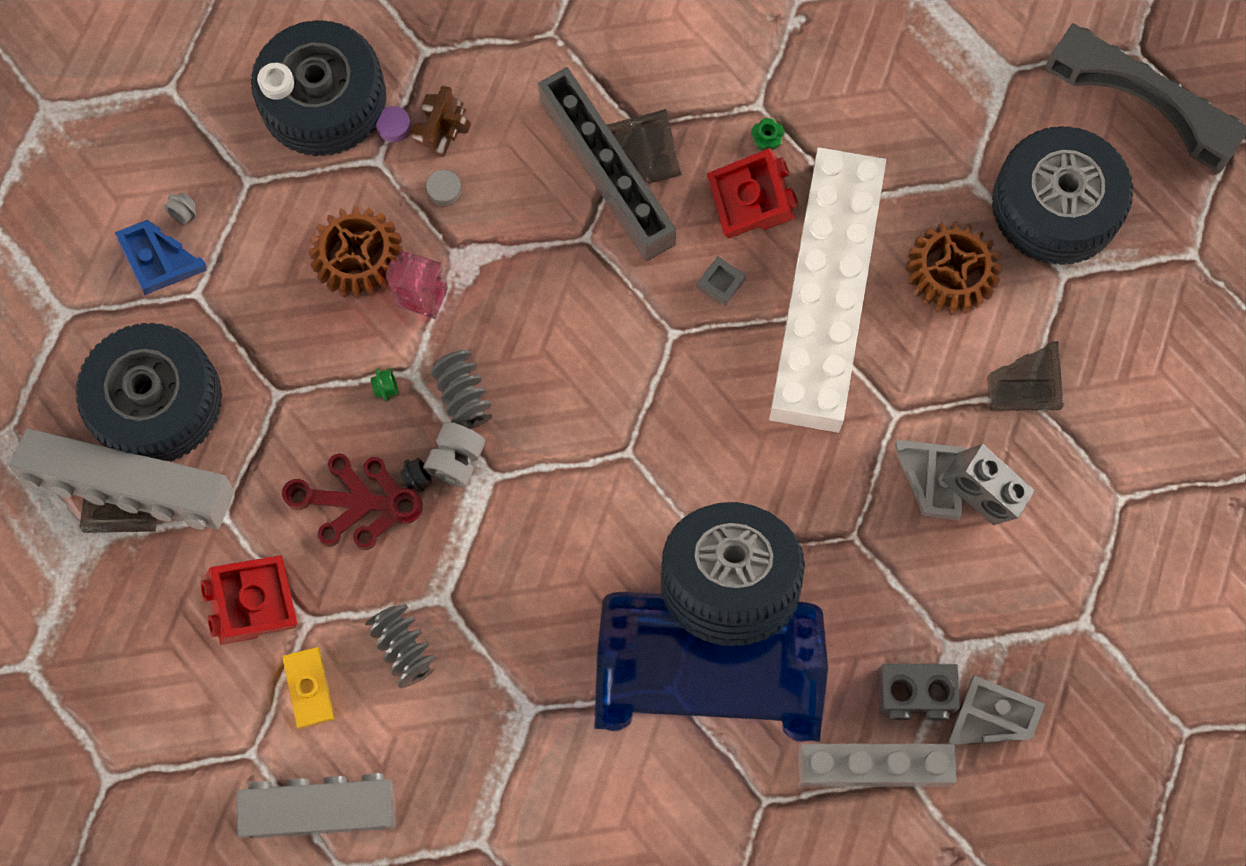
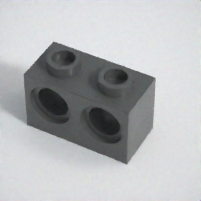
(988, 484)
(917, 680)

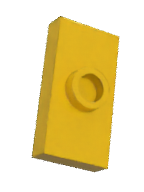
(308, 688)

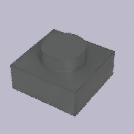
(721, 281)

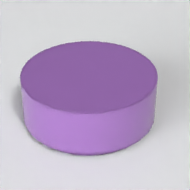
(393, 124)

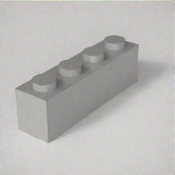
(876, 765)
(316, 808)

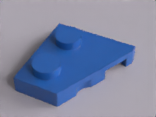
(156, 258)

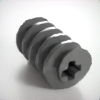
(459, 389)
(401, 645)

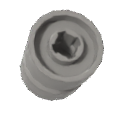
(455, 442)

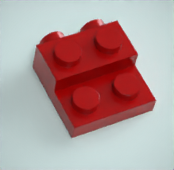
(753, 193)
(248, 599)

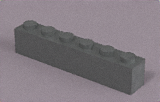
(607, 164)

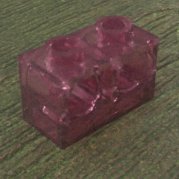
(417, 283)

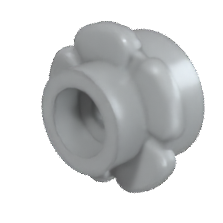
(181, 207)

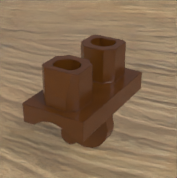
(444, 122)

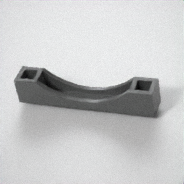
(1206, 131)

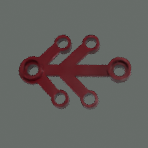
(359, 502)

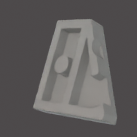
(924, 468)
(994, 714)

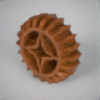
(949, 242)
(337, 270)

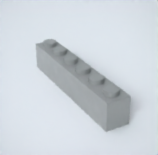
(122, 479)

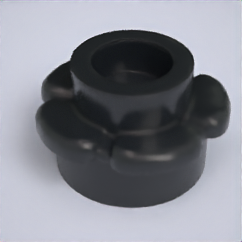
(414, 475)

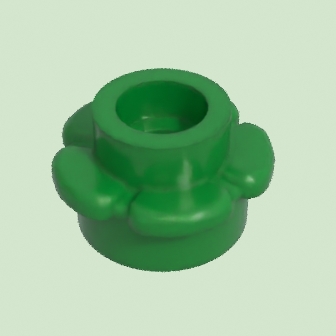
(761, 140)
(384, 384)

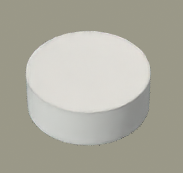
(275, 81)

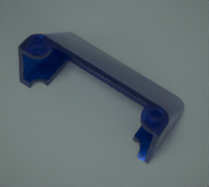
(662, 669)

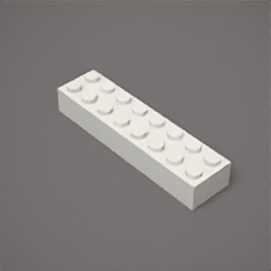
(828, 290)

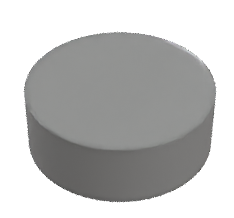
(443, 187)

